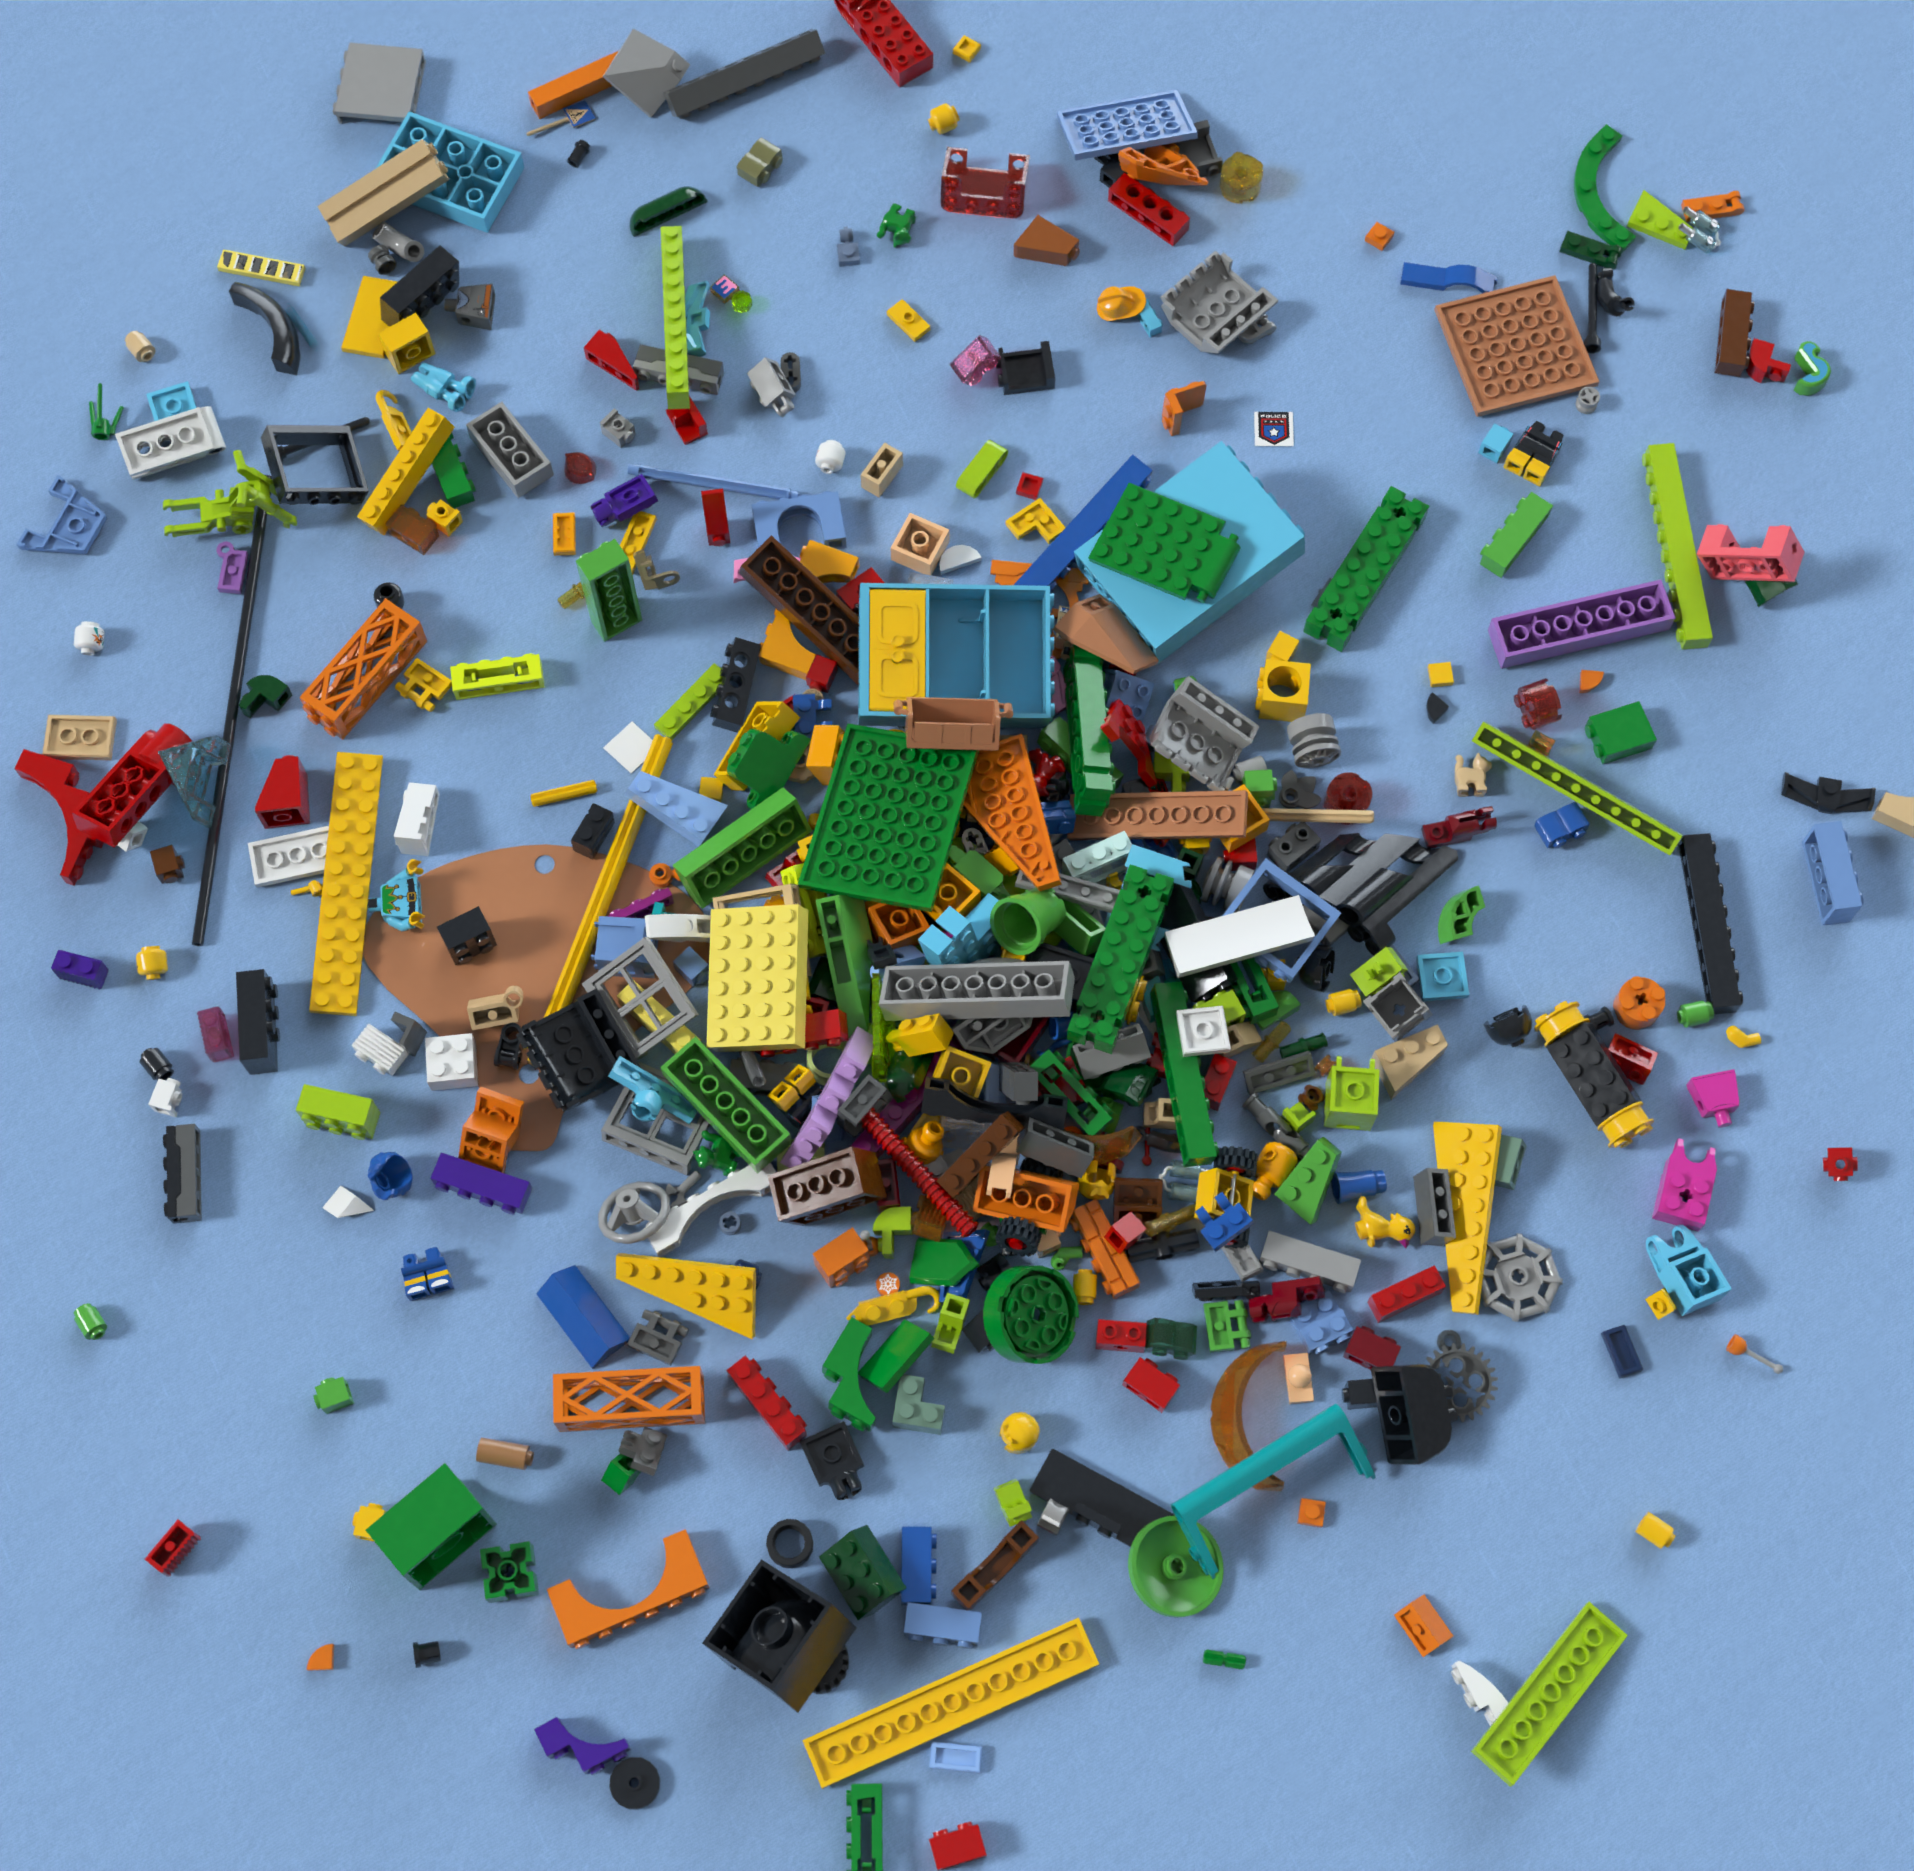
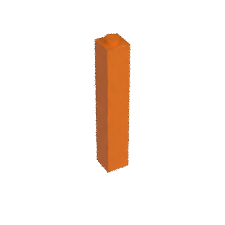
(571, 87)

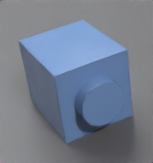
(691, 967)

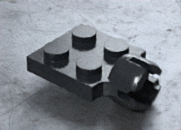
(834, 1460)

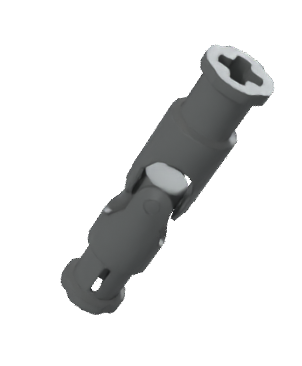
(1266, 1118)

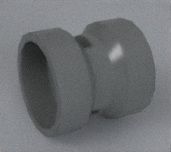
(383, 261)

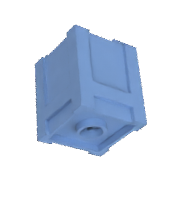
(617, 936)

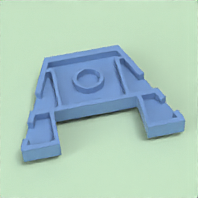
(74, 527)

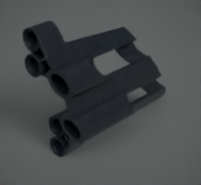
(1365, 888)

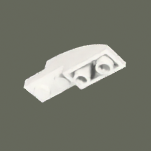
(678, 927)
(1479, 1691)

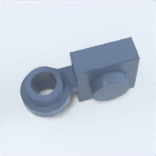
(847, 252)

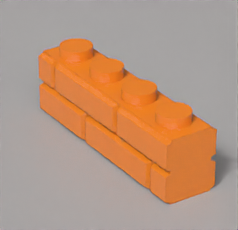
(1114, 1267)

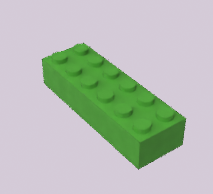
(609, 589)
(742, 847)
(726, 1104)

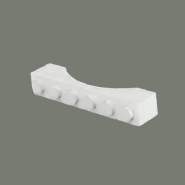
(739, 1183)

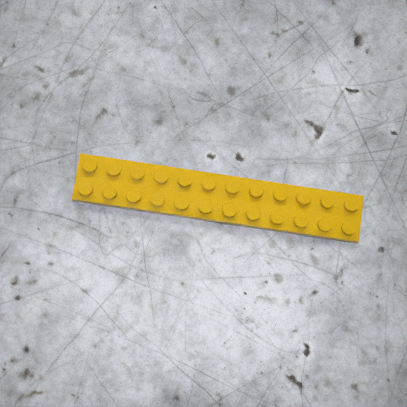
(346, 884)
(950, 1703)

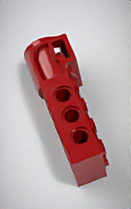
(888, 37)
(129, 787)

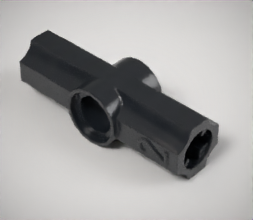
(1163, 1245)

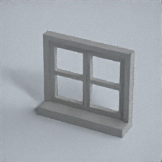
(666, 979)
(647, 1145)

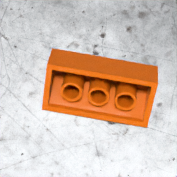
(1034, 1197)

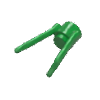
(100, 427)

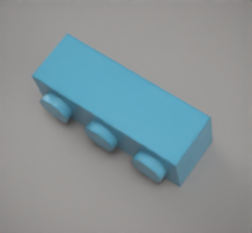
(1149, 320)

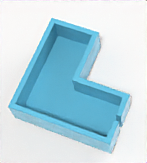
(970, 940)

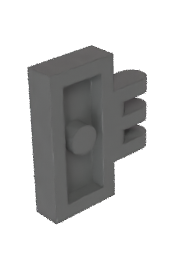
(643, 1448)

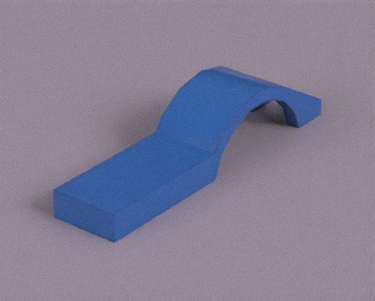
(1441, 278)

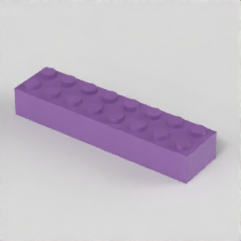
(1581, 624)

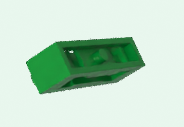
(1262, 1003)
(1098, 1121)
(864, 1793)

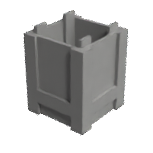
(1399, 993)

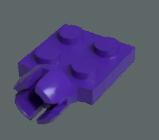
(624, 501)

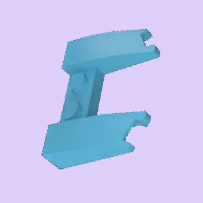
(1156, 863)

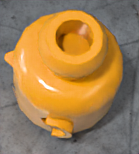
(926, 1141)
(1273, 1168)

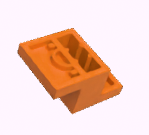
(491, 1129)

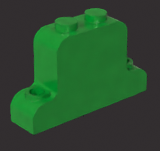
(765, 762)

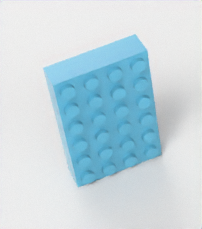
(478, 171)

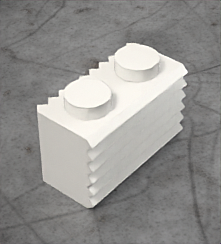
(380, 1050)

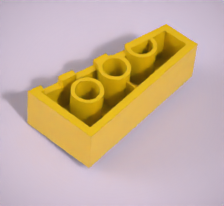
(767, 716)

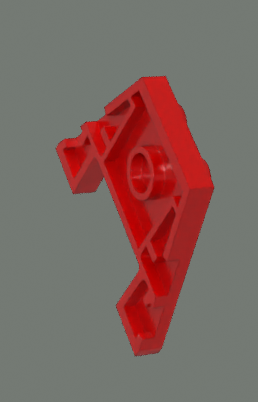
(1132, 732)

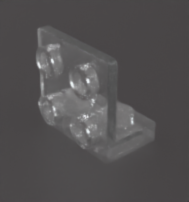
(961, 1132)

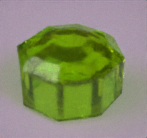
(741, 301)

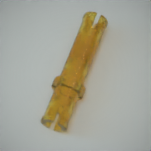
(1168, 1221)

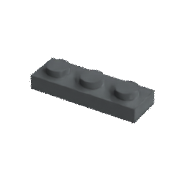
(1279, 1072)

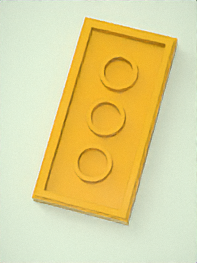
(366, 320)

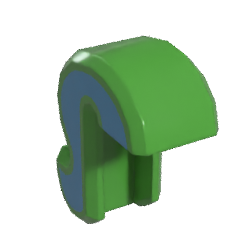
(1814, 367)

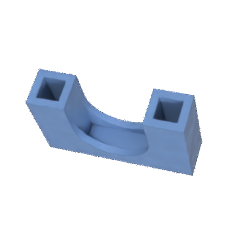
(821, 507)

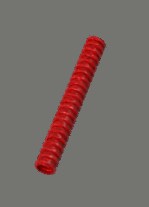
(919, 1173)

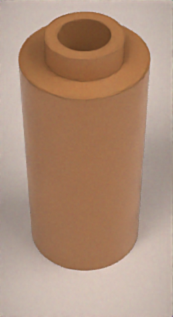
(504, 1453)

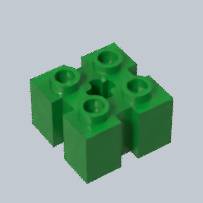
(497, 1562)

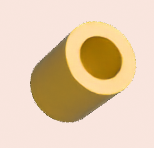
(1655, 1530)

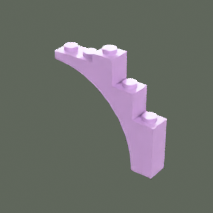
(835, 1093)

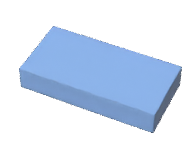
(955, 1757)

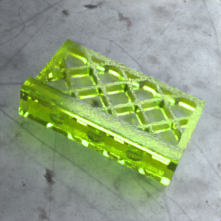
(882, 1049)

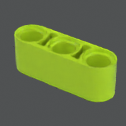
(982, 468)

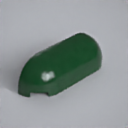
(665, 208)
(907, 1073)

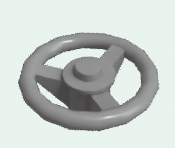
(632, 1211)

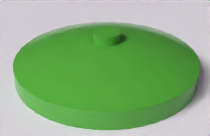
(1167, 1574)

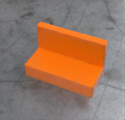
(1423, 1625)

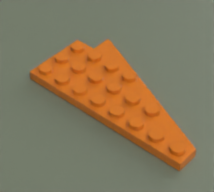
(1009, 809)

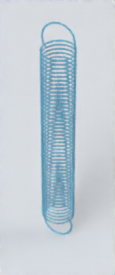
(290, 315)

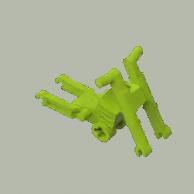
(234, 510)

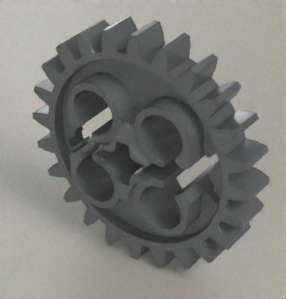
(1471, 1365)

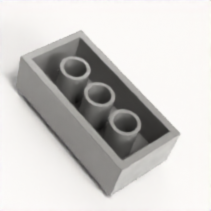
(510, 449)

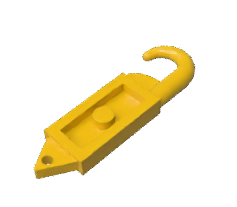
(893, 1305)

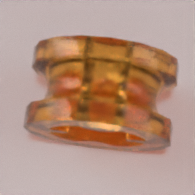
(1325, 1065)

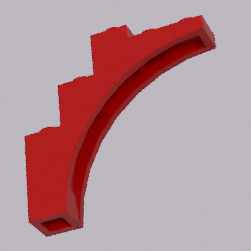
(58, 780)

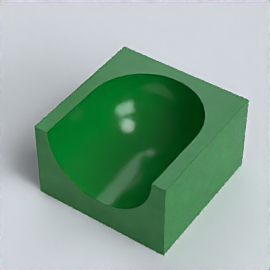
(431, 1527)

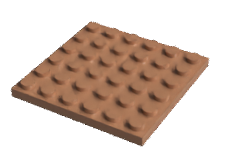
(1516, 346)

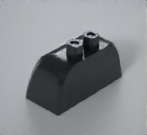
(1413, 1412)

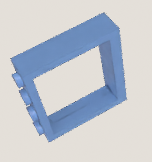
(1307, 898)

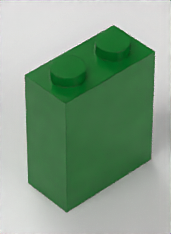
(1620, 732)

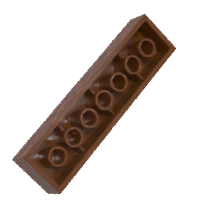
(805, 603)

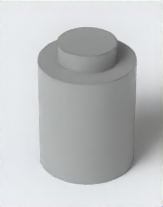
(1255, 763)

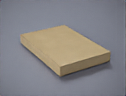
(79, 737)

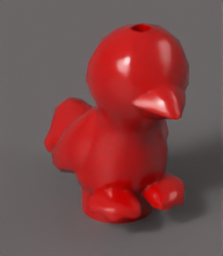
(1045, 769)

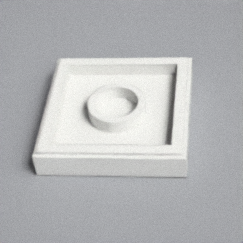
(1203, 1031)

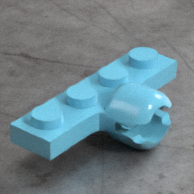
(650, 1093)

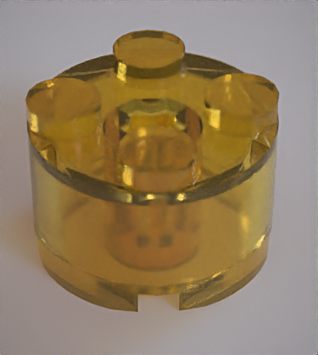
(1241, 178)

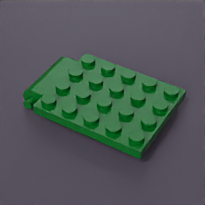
(1165, 545)

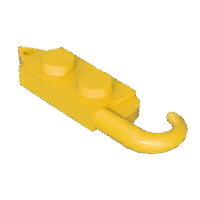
(393, 419)

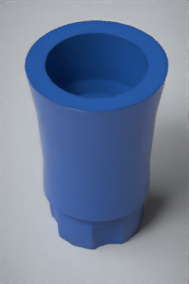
(1353, 1185)

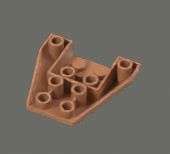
(1105, 632)

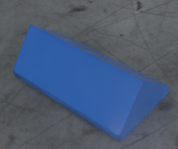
(582, 1315)

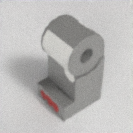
(1053, 1517)

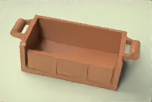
(952, 722)

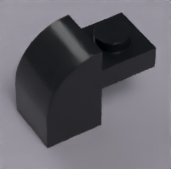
(1111, 170)

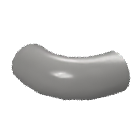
(398, 242)

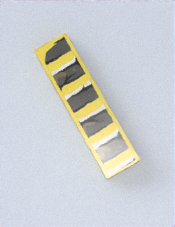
(261, 267)

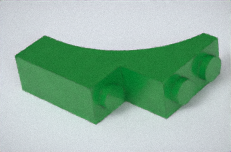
(843, 1367)

